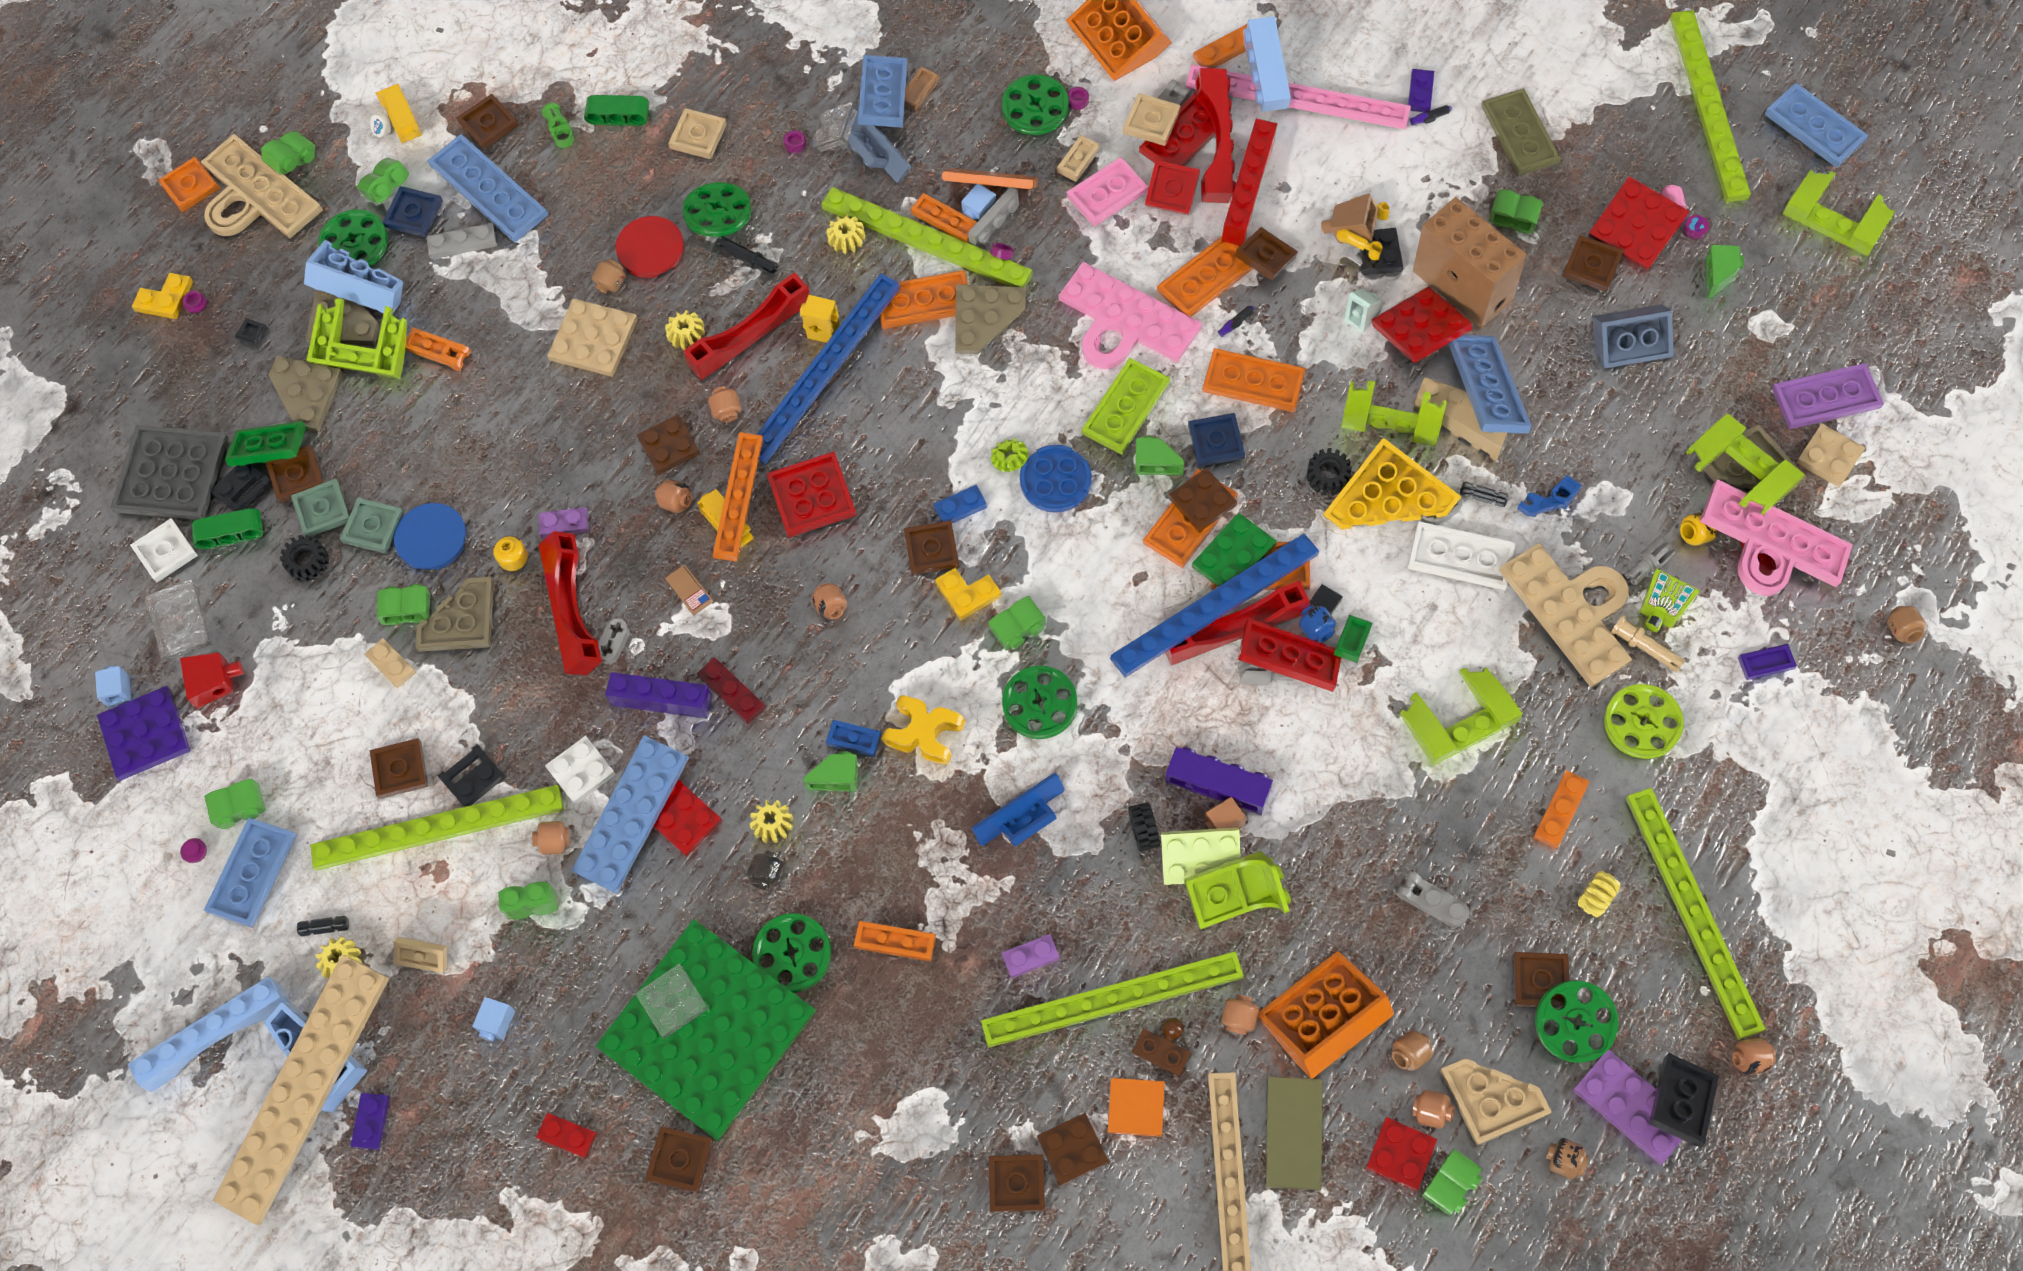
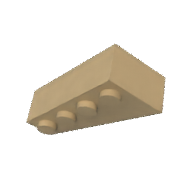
(1460, 417)

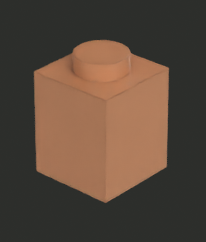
(1225, 816)

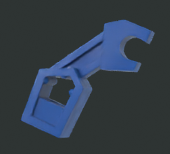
(1567, 486)

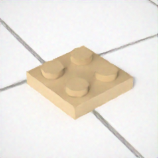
(1151, 119)
(697, 133)
(1830, 455)

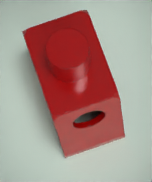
(208, 677)

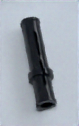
(753, 259)

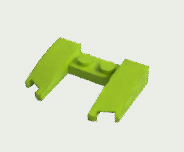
(1858, 236)
(328, 351)
(1423, 425)
(1727, 437)
(1440, 743)

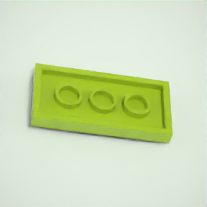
(1125, 406)

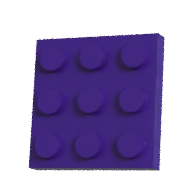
(143, 733)

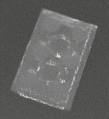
(178, 620)

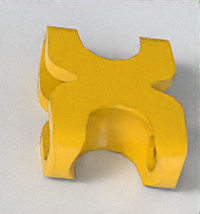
(923, 729)

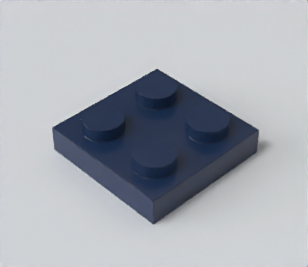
(412, 211)
(1216, 439)

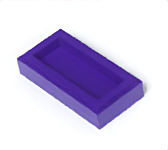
(1767, 662)

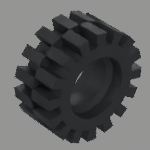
(1329, 459)
(298, 547)
(1144, 826)

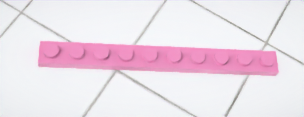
(1322, 101)

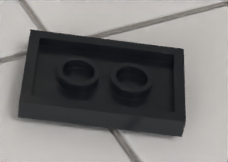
(1684, 1100)

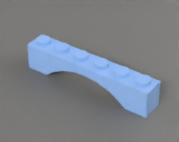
(170, 1056)

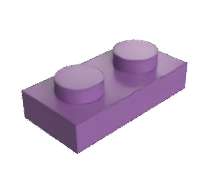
(568, 521)
(1030, 956)

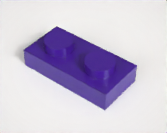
(1421, 90)
(370, 1121)

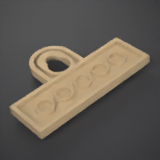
(260, 187)
(1567, 615)

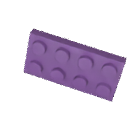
(1827, 396)
(1627, 1104)

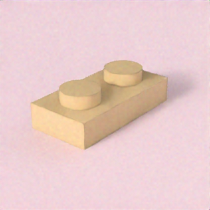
(1078, 158)
(390, 663)
(420, 955)

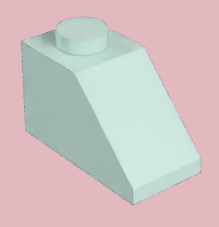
(1362, 308)

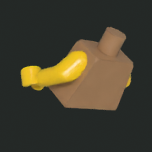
(1355, 223)

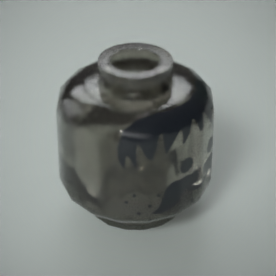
(765, 870)

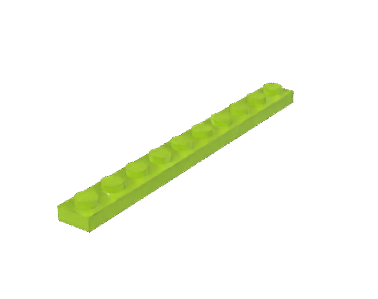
(1710, 106)
(927, 239)
(436, 827)
(1695, 914)
(1112, 999)

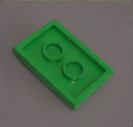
(265, 443)
(1233, 551)

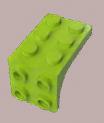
(1236, 889)

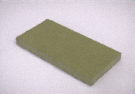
(1520, 132)
(1294, 1133)

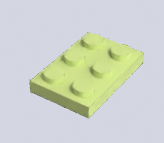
(1197, 851)

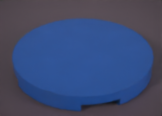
(1055, 478)
(430, 536)

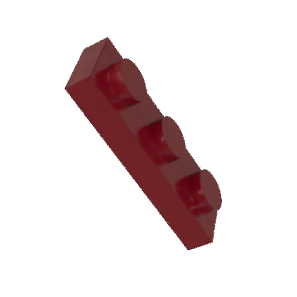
(731, 690)

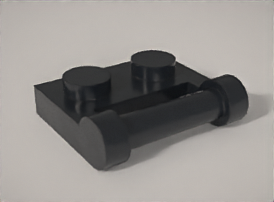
(1390, 258)
(237, 483)
(477, 781)

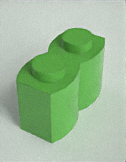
(288, 152)
(385, 176)
(1515, 211)
(403, 605)
(1017, 623)
(234, 803)
(522, 902)
(1452, 1183)

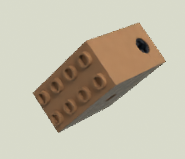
(1468, 262)

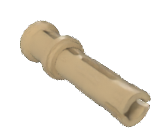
(1637, 637)

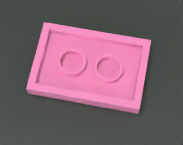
(1107, 191)

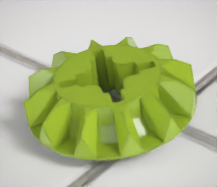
(1013, 461)

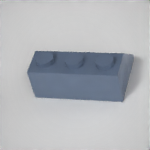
(1634, 335)

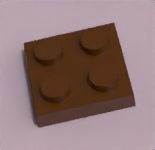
(487, 121)
(1266, 253)
(1593, 263)
(668, 444)
(294, 474)
(1202, 500)
(931, 547)
(398, 768)
(1536, 975)
(1072, 1149)
(679, 1159)
(1016, 1183)

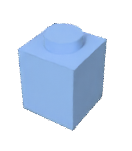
(978, 202)
(113, 686)
(493, 1019)

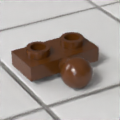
(1161, 1050)

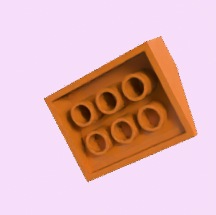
(1118, 34)
(1326, 1014)

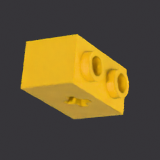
(819, 318)

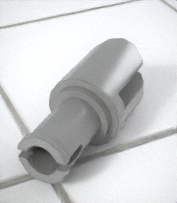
(1649, 561)
(1255, 675)

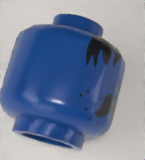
(1317, 623)

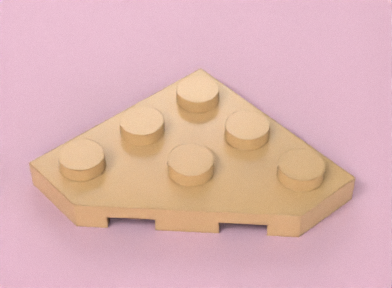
(1492, 1100)

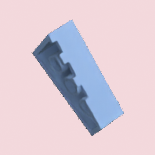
(1266, 64)
(352, 279)
(285, 1027)

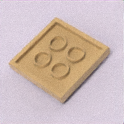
(592, 337)

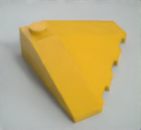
(1390, 489)

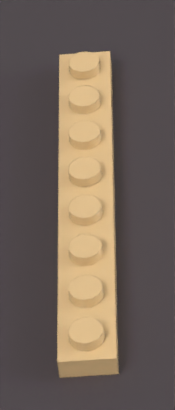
(1229, 1172)

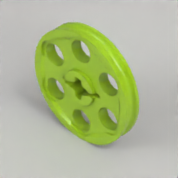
(1653, 727)

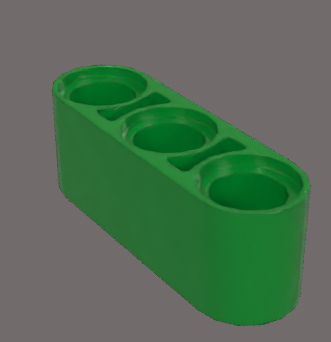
(616, 110)
(227, 528)

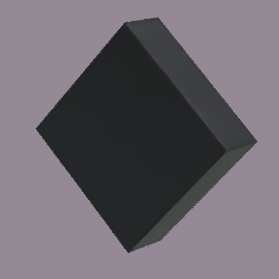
(251, 332)
(1327, 598)

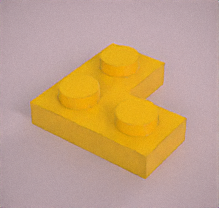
(167, 301)
(964, 598)

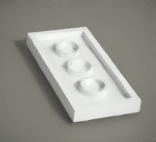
(1460, 555)

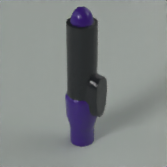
(1430, 116)
(1236, 321)

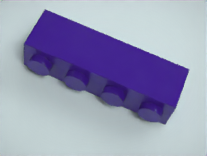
(659, 695)
(1218, 780)

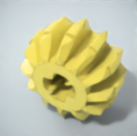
(845, 234)
(684, 329)
(774, 812)
(1599, 893)
(333, 952)

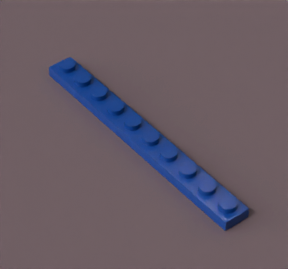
(826, 364)
(1214, 605)

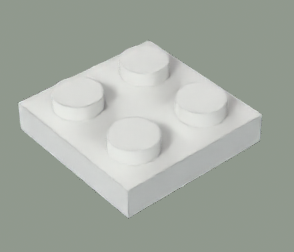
(164, 550)
(580, 770)

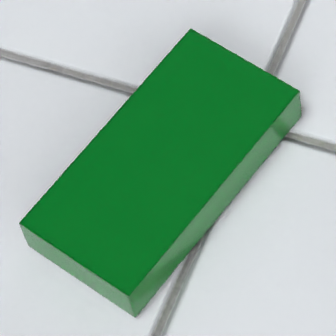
(1353, 638)

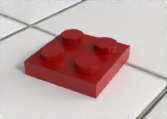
(1172, 187)
(1401, 1154)

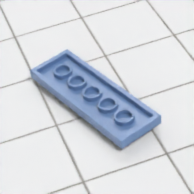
(487, 188)
(1489, 384)
(630, 814)

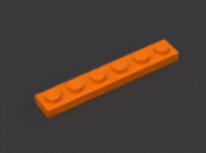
(738, 497)

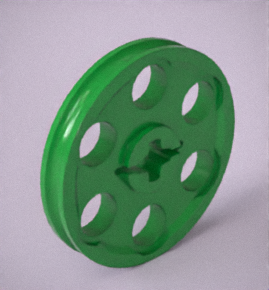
(1033, 112)
(717, 209)
(355, 230)
(1031, 710)
(798, 942)
(1586, 1012)

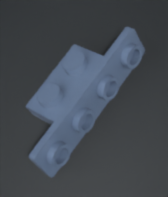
(877, 150)

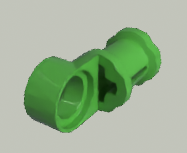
(562, 128)

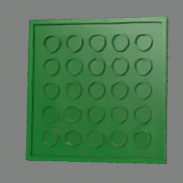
(725, 1052)

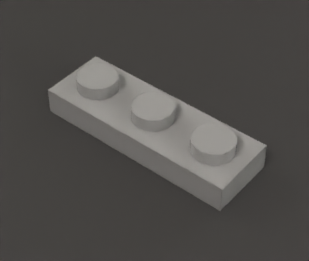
(994, 217)
(462, 241)

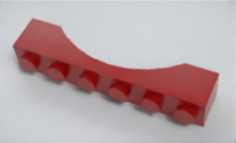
(1212, 93)
(1249, 182)
(715, 351)
(1272, 610)
(577, 646)

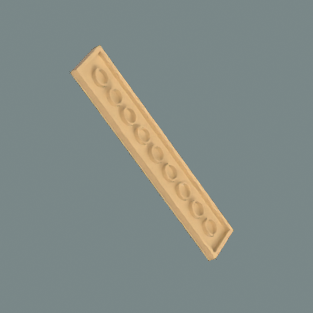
(300, 1090)

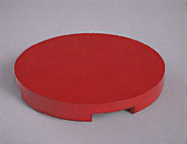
(649, 246)

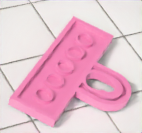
(1130, 313)
(1779, 535)

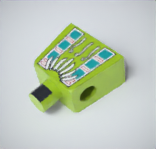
(1666, 600)

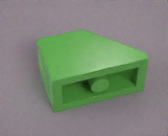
(1722, 267)
(1156, 458)
(834, 773)

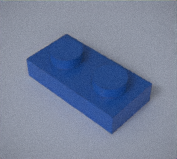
(960, 505)
(853, 738)

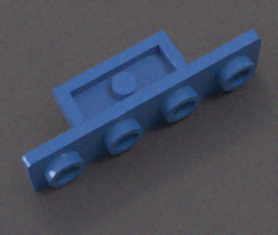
(1022, 815)

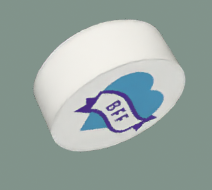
(380, 125)

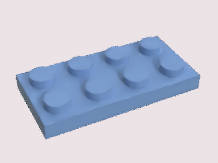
(882, 91)
(1816, 125)
(250, 872)

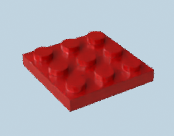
(1639, 223)
(1421, 324)
(811, 494)

